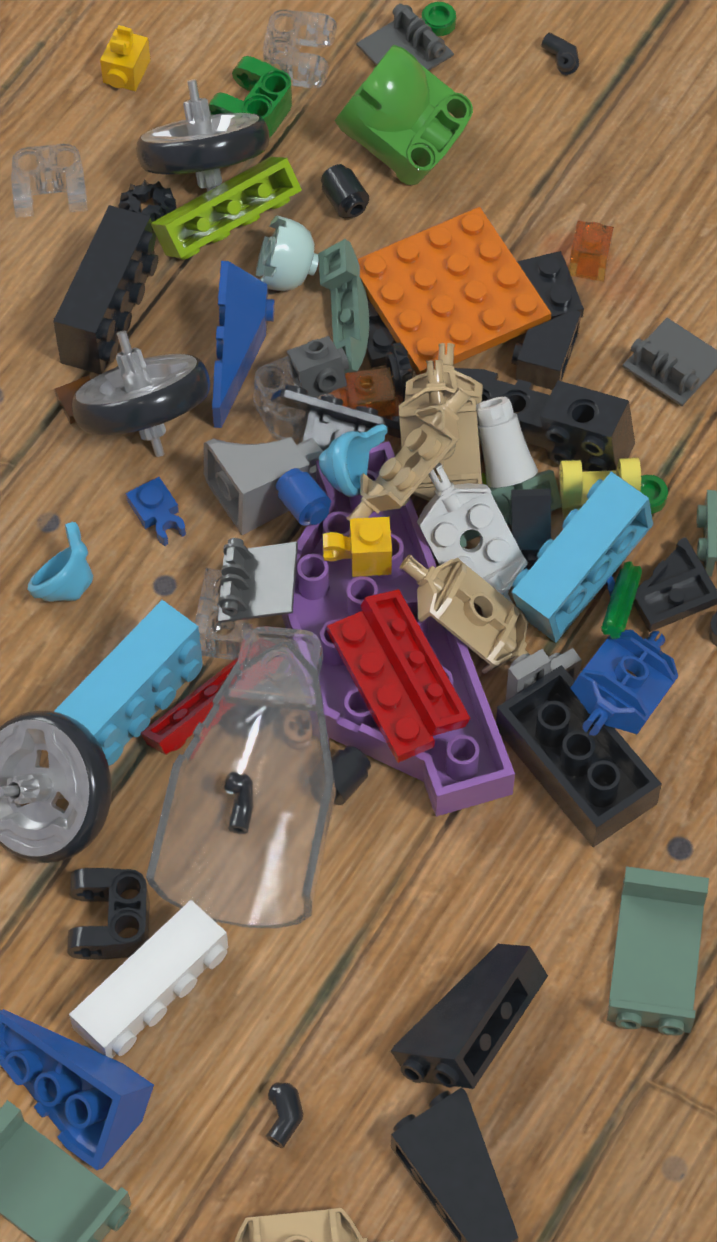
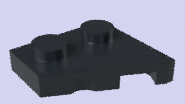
(675, 589)

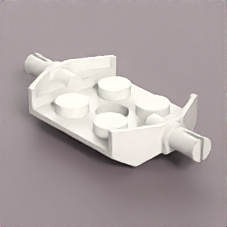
(471, 508)

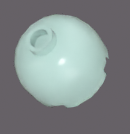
(286, 255)

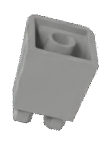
(247, 475)

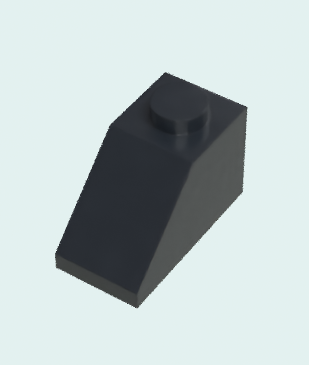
(547, 350)
(530, 521)

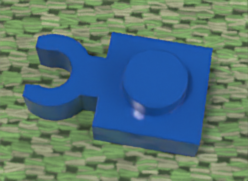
(157, 507)

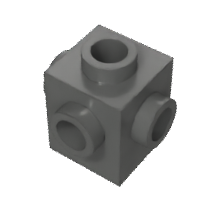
(318, 366)

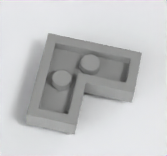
(531, 668)

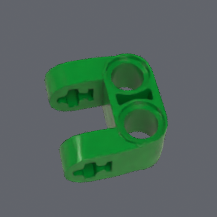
(268, 96)

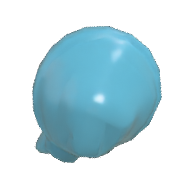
(349, 458)
(65, 574)

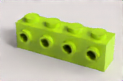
(226, 207)

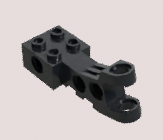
(568, 422)

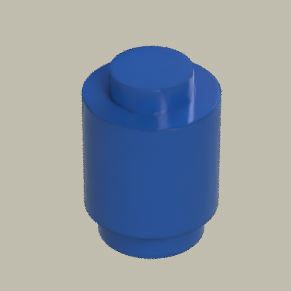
(303, 497)

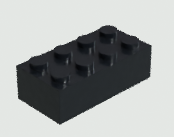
(105, 290)
(590, 777)

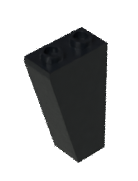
(472, 1020)
(454, 1169)

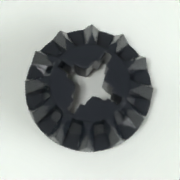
(162, 200)
(400, 369)

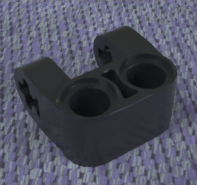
(107, 886)

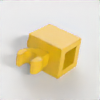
(125, 59)
(367, 546)

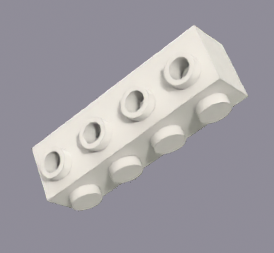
(150, 981)

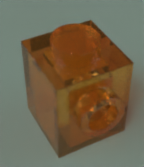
(591, 250)
(370, 389)

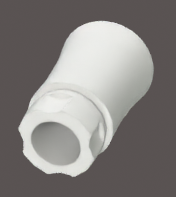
(503, 444)

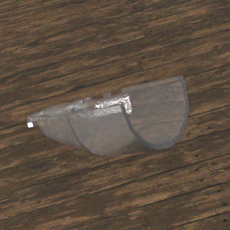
(275, 730)

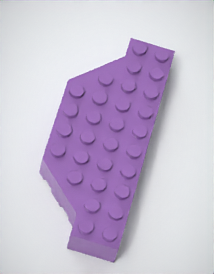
(466, 763)

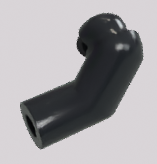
(565, 52)
(243, 802)
(289, 1110)

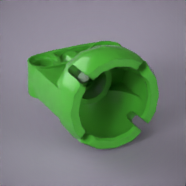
(405, 115)

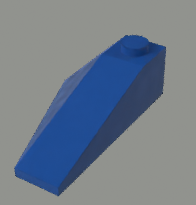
(240, 334)
(79, 1089)

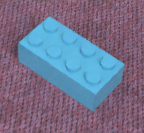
(582, 555)
(137, 679)

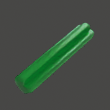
(621, 600)

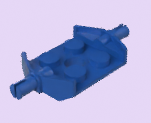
(617, 696)

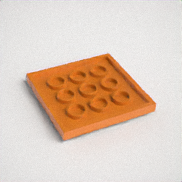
(452, 288)

